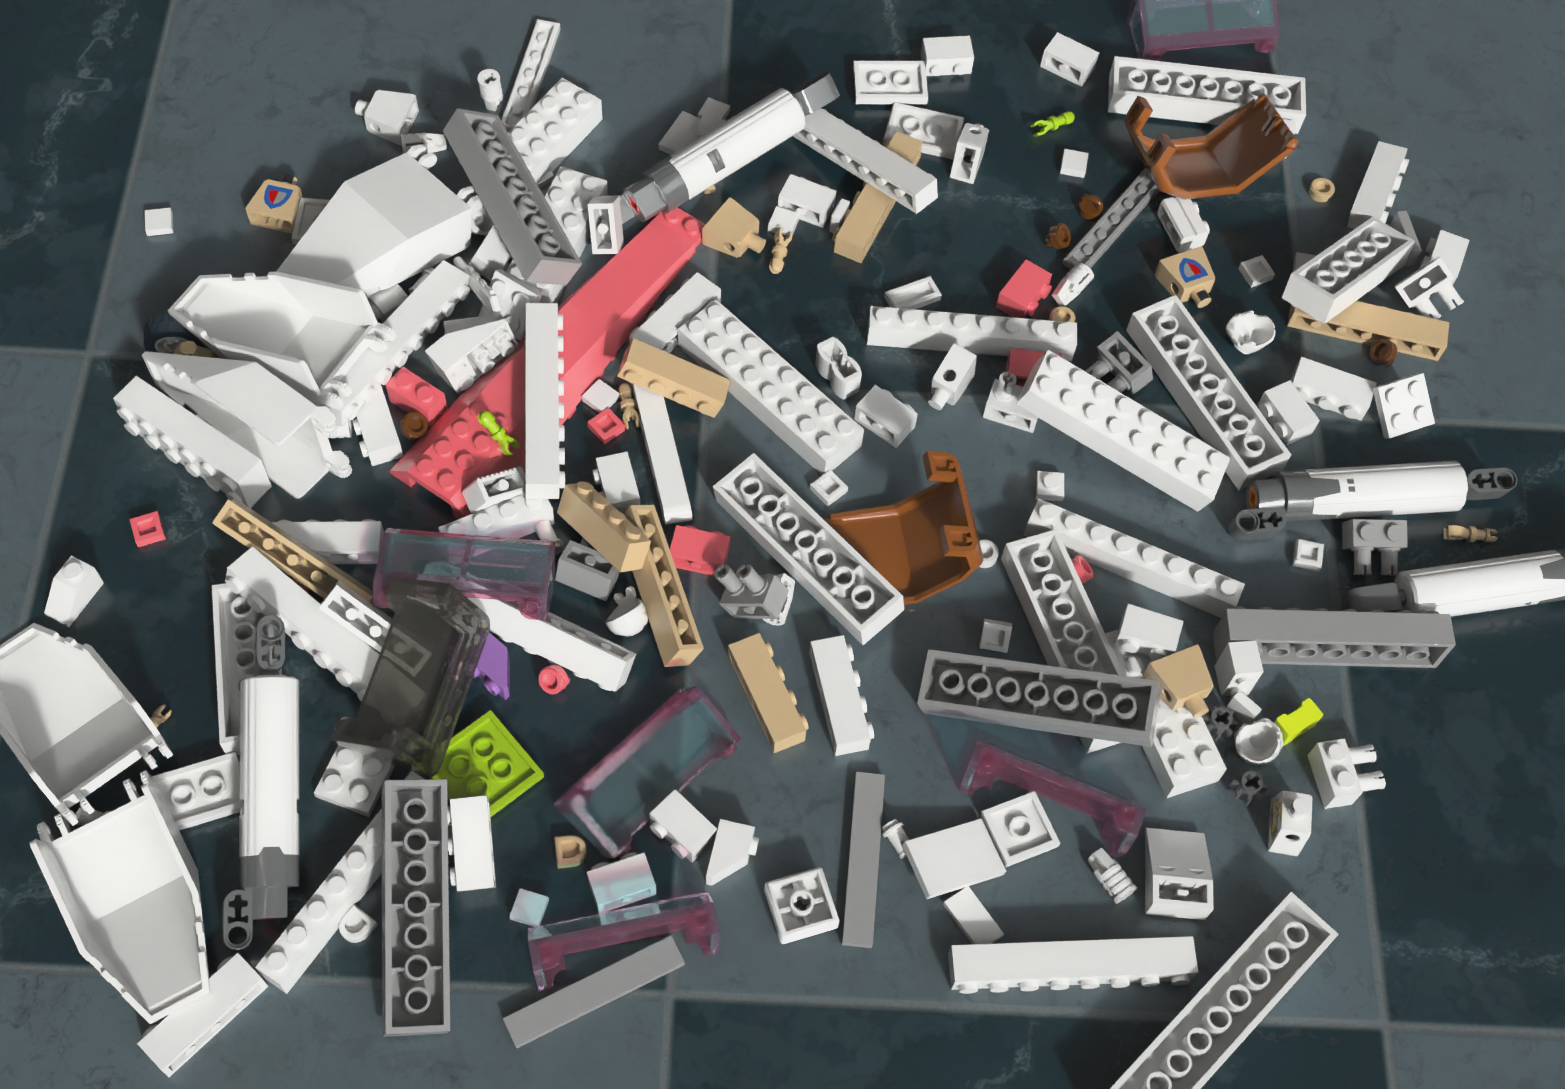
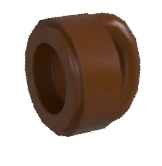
(1090, 207)
(1058, 236)
(1383, 352)
(414, 425)

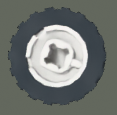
(165, 333)

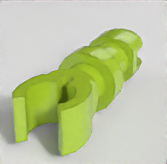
(1053, 123)
(497, 432)

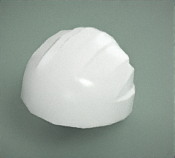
(629, 615)

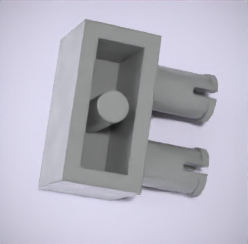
(1124, 362)
(1370, 535)
(586, 570)
(751, 594)

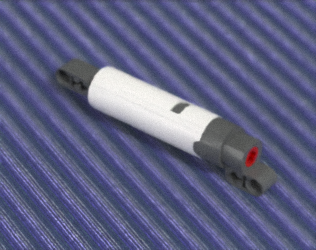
(724, 149)
(267, 789)

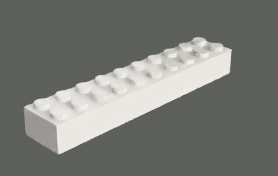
(1232, 1001)

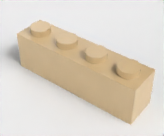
(673, 378)
(604, 526)
(767, 692)

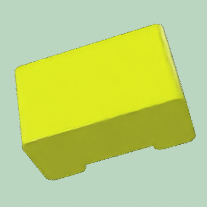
(1299, 721)

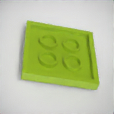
(487, 763)

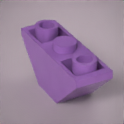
(494, 667)

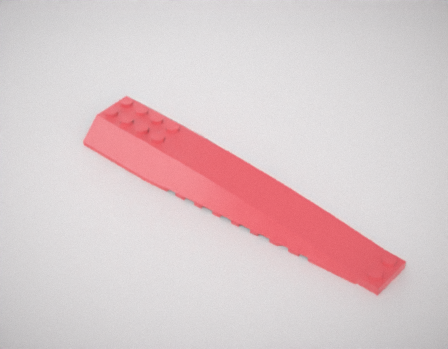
(594, 329)

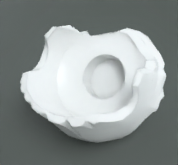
(1250, 331)
(1259, 741)

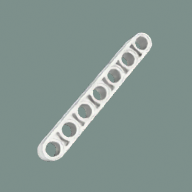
(662, 456)

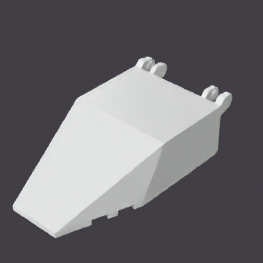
(385, 226)
(288, 325)
(255, 413)
(69, 717)
(132, 900)

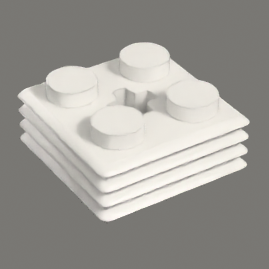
(811, 889)

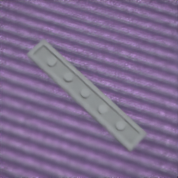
(1113, 222)
(863, 860)
(593, 991)

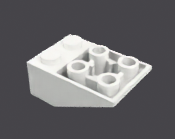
(471, 352)
(1177, 874)

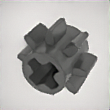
(1225, 719)
(1247, 794)

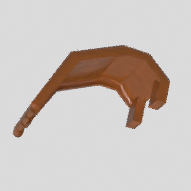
(1214, 163)
(922, 540)

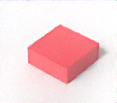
(606, 426)
(147, 529)

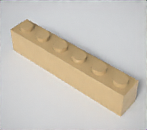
(871, 206)
(1369, 323)
(284, 550)
(664, 594)

